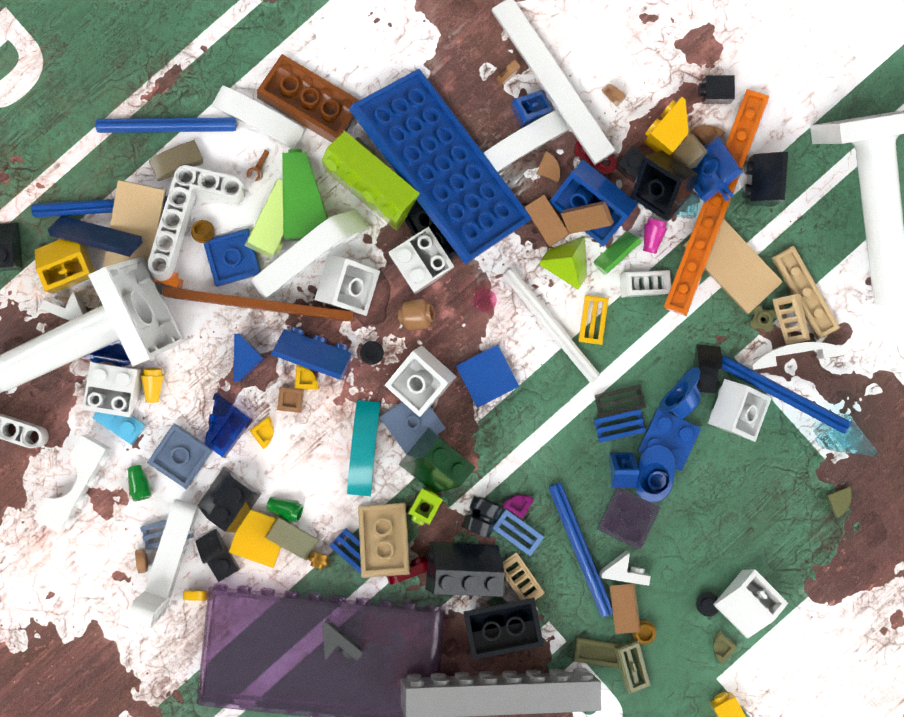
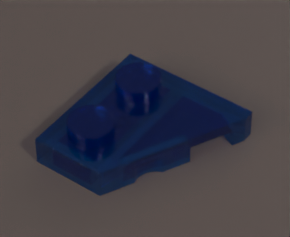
(225, 426)

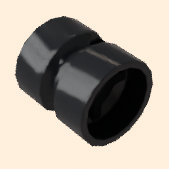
(481, 516)

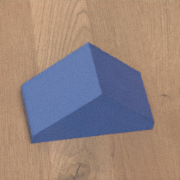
(531, 107)
(246, 358)
(623, 470)

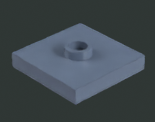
(408, 426)
(180, 456)

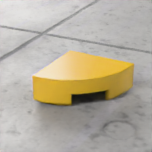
(305, 379)
(263, 432)

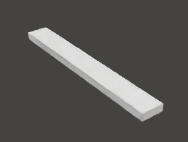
(553, 81)

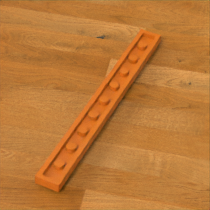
(714, 209)

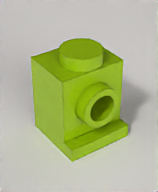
(434, 502)

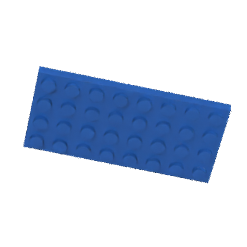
(441, 163)

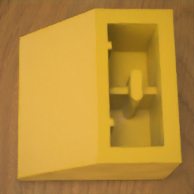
(671, 131)
(62, 265)

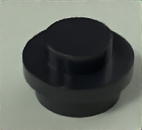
(371, 352)
(705, 604)

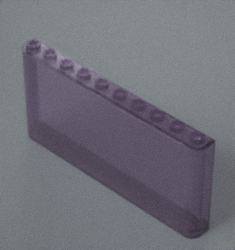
(269, 652)

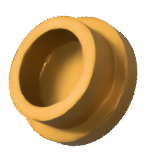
(202, 231)
(319, 560)
(647, 633)

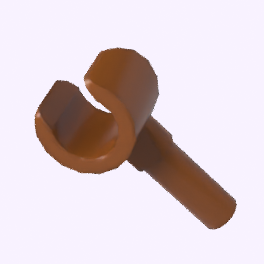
(259, 166)

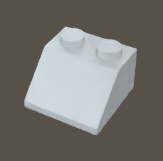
(347, 285)
(420, 380)
(739, 410)

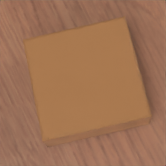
(290, 399)

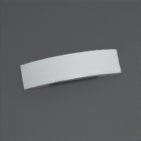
(258, 117)
(526, 140)
(823, 350)

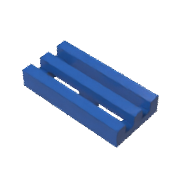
(639, 421)
(342, 553)

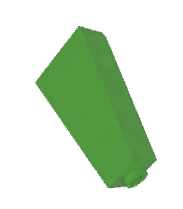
(301, 196)

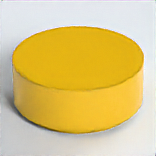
(195, 595)

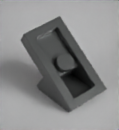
(334, 637)

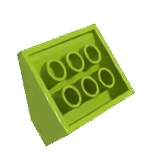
(369, 180)

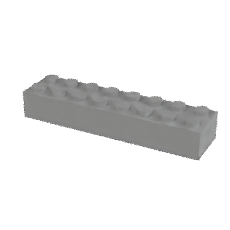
(500, 694)

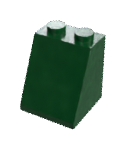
(437, 463)

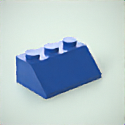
(588, 187)
(313, 353)

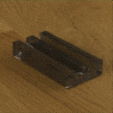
(639, 397)

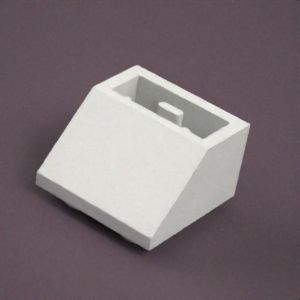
(421, 260)
(112, 389)
(750, 602)

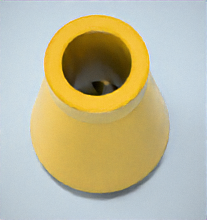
(152, 383)

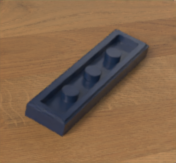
(95, 236)

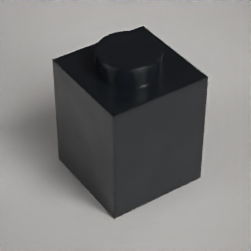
(717, 89)
(631, 163)

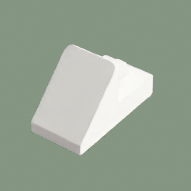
(73, 309)
(618, 571)

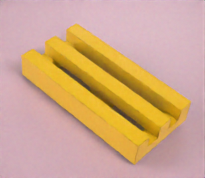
(595, 299)

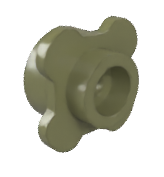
(756, 319)

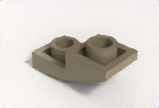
(689, 152)
(169, 161)

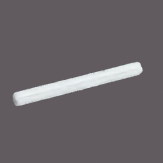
(551, 325)

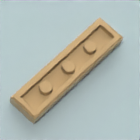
(800, 282)

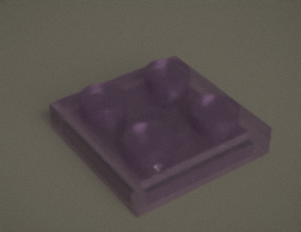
(628, 518)

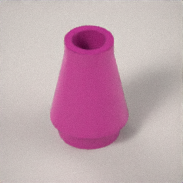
(653, 235)

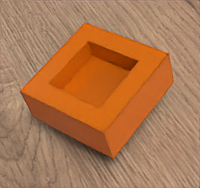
(173, 281)

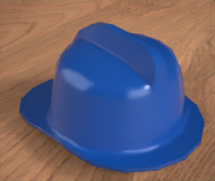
(683, 396)
(656, 473)

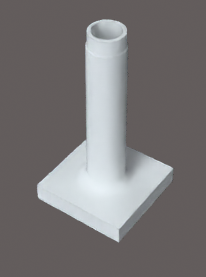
(880, 195)
(129, 313)

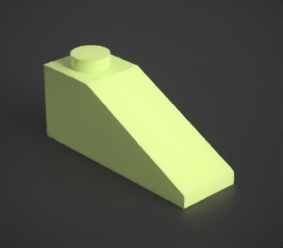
(268, 229)

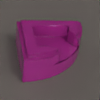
(518, 504)

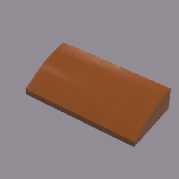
(307, 98)

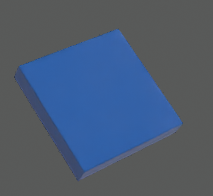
(230, 259)
(487, 376)

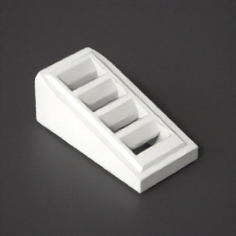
(627, 284)

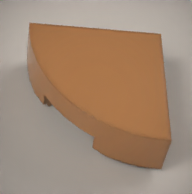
(511, 70)
(614, 94)
(707, 133)
(549, 168)

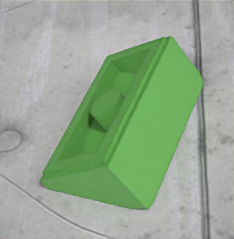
(616, 252)

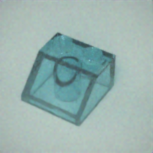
(851, 442)

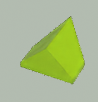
(567, 262)

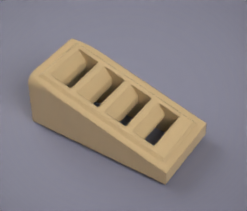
(783, 320)
(533, 582)

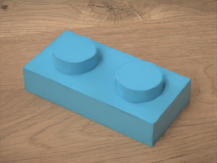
(125, 427)

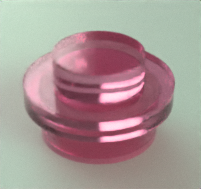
(484, 300)

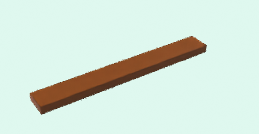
(258, 304)

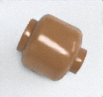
(416, 314)

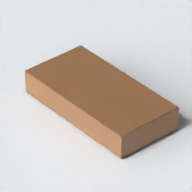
(587, 217)
(546, 221)
(625, 608)

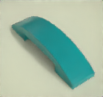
(363, 448)

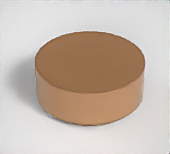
(141, 561)

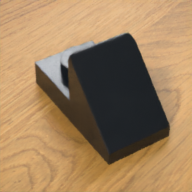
(709, 362)
(216, 554)

